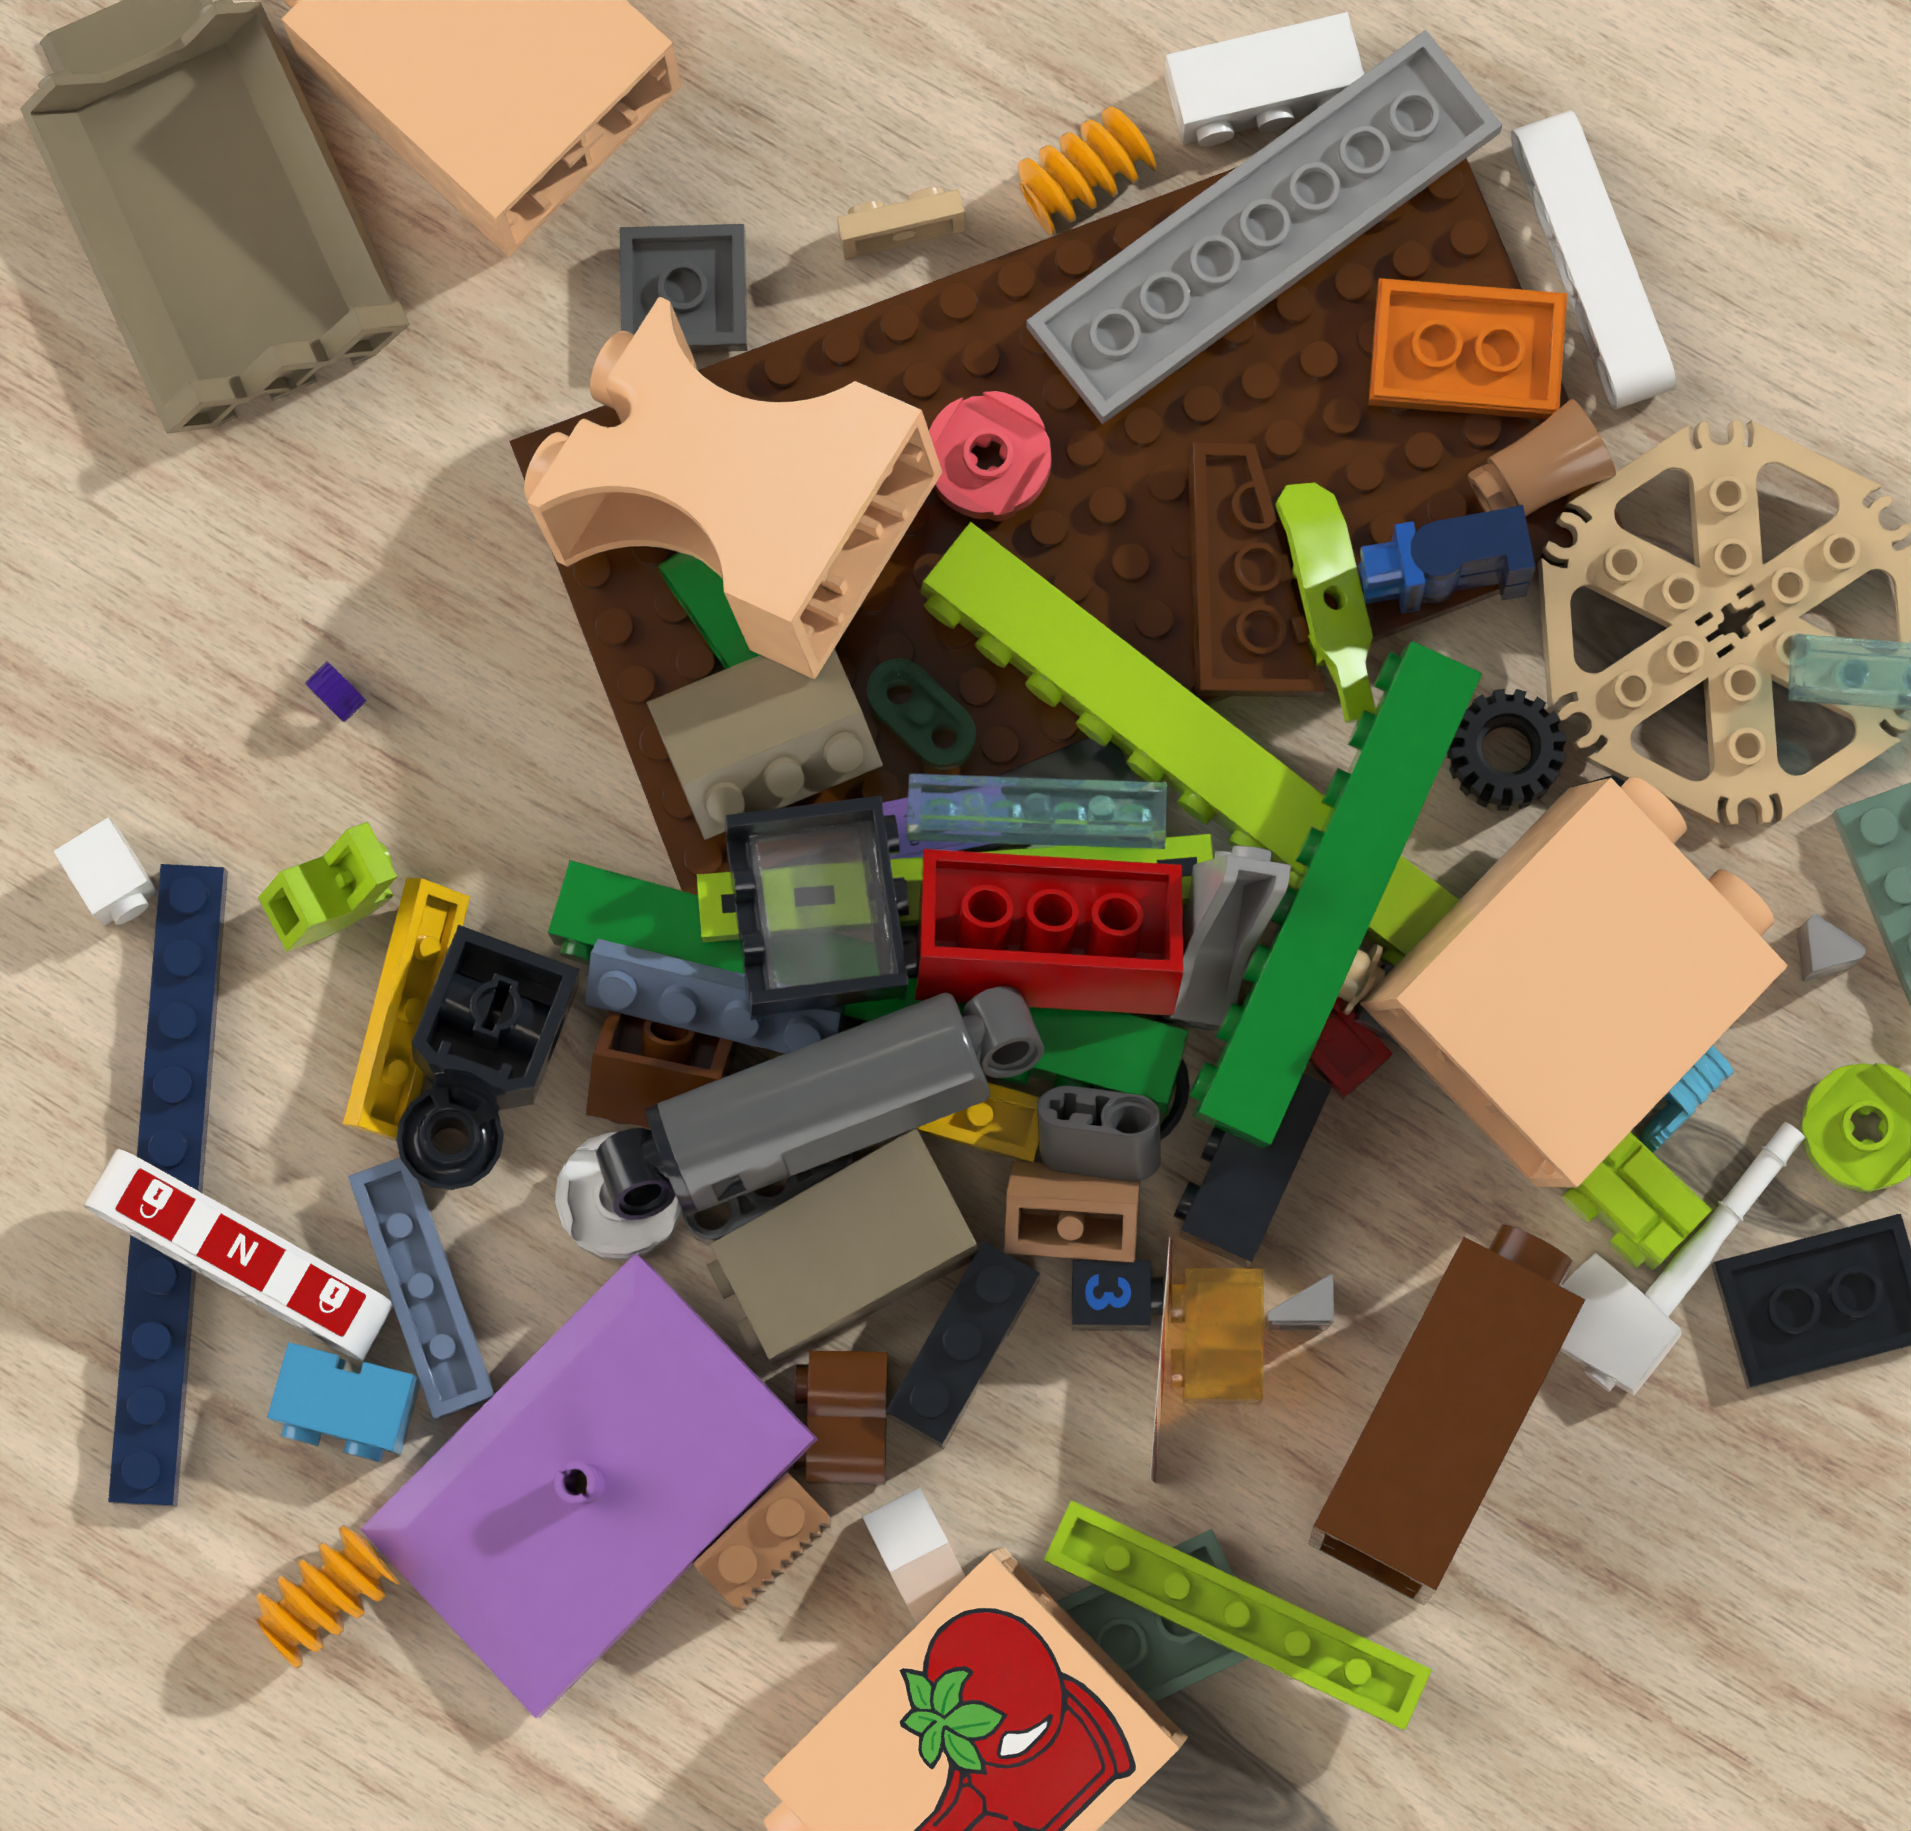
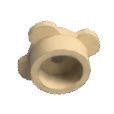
(1361, 978)

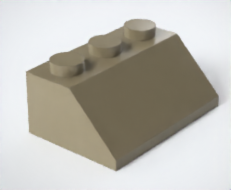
(762, 738)

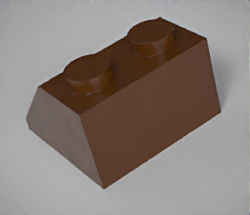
(649, 1063)

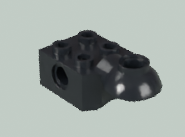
(483, 1050)

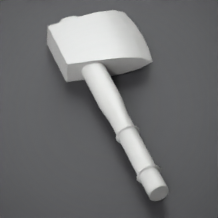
(1629, 1333)

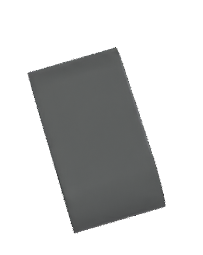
(1099, 1133)

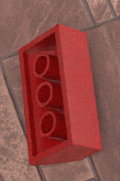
(1051, 928)

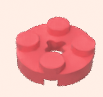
(1024, 447)

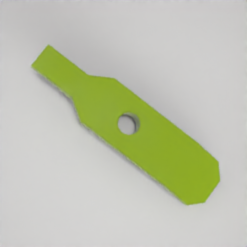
(1327, 565)

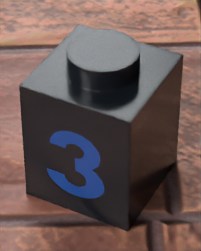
(1114, 1295)

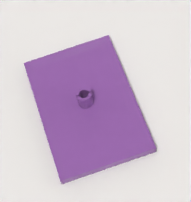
(671, 1456)

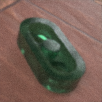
(922, 715)

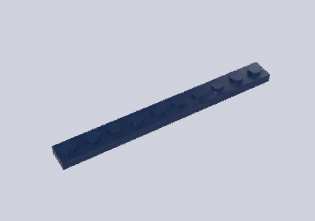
(173, 1140)

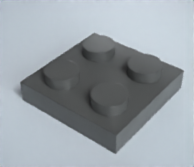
(694, 269)

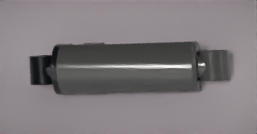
(818, 1103)

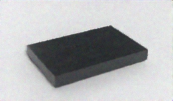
(1818, 1300)

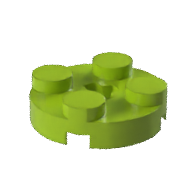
(1829, 1131)

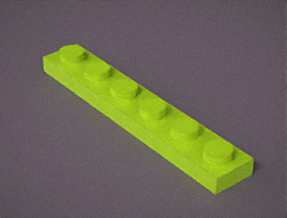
(1237, 1615)

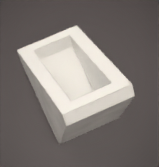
(915, 1552)

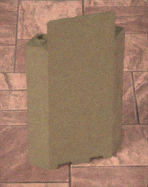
(207, 205)

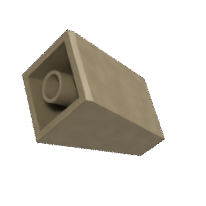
(842, 1249)

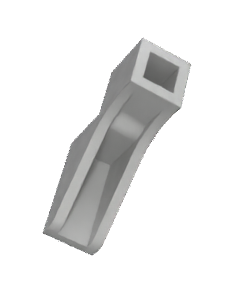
(1224, 919)

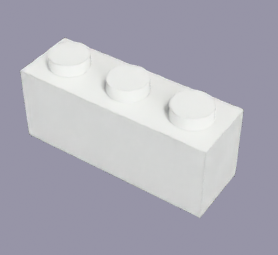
(1260, 79)

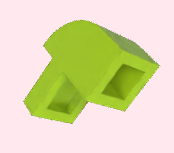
(330, 891)

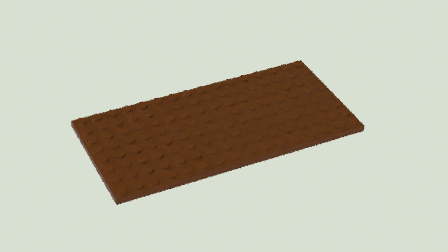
(1116, 495)

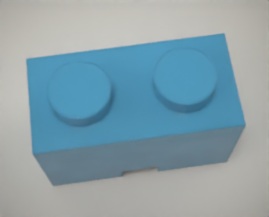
(322, 1398)

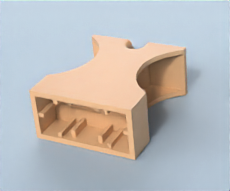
(771, 495)

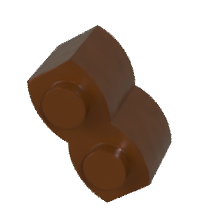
(847, 1416)

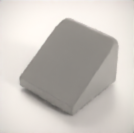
(1306, 1310)

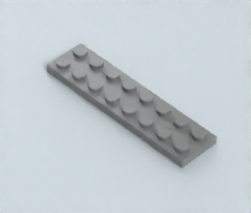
(1263, 226)

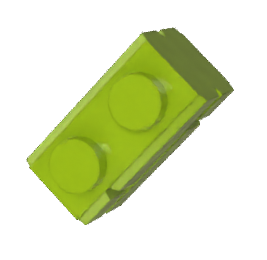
(1638, 1203)

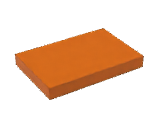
(1467, 349)

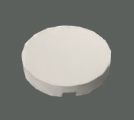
(589, 1216)

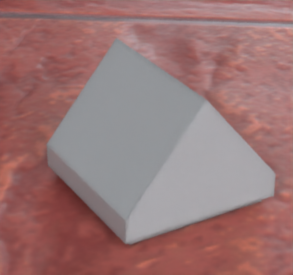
(1826, 949)

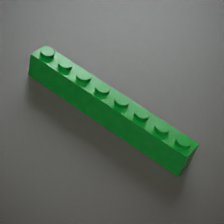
(1336, 894)

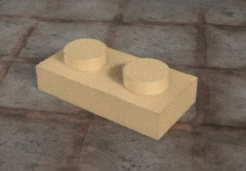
(924, 217)

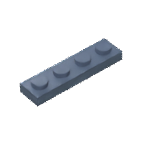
(697, 999)
(422, 1288)

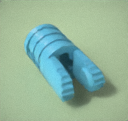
(1685, 1096)

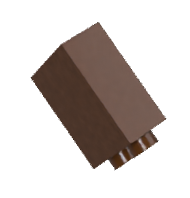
(1449, 1412)

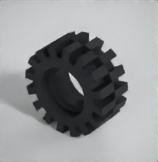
(1520, 714)

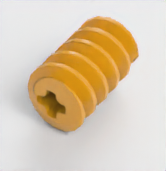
(1083, 166)
(323, 1595)

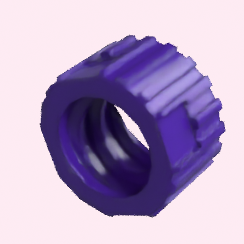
(335, 691)

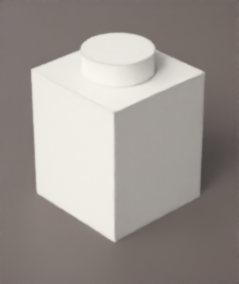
(107, 873)

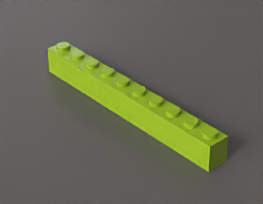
(1153, 721)

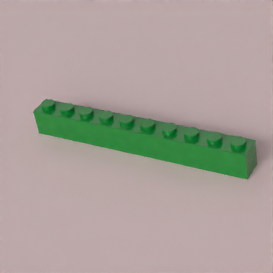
(1079, 1045)

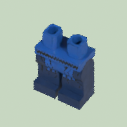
(1449, 558)

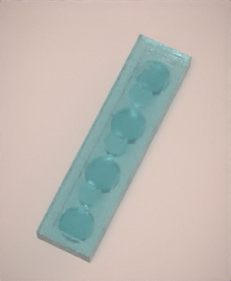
(1036, 811)

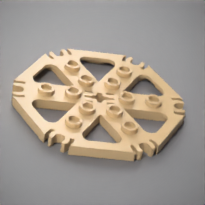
(1679, 593)

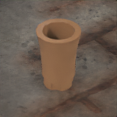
(1544, 463)

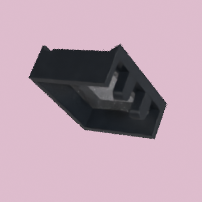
(819, 906)

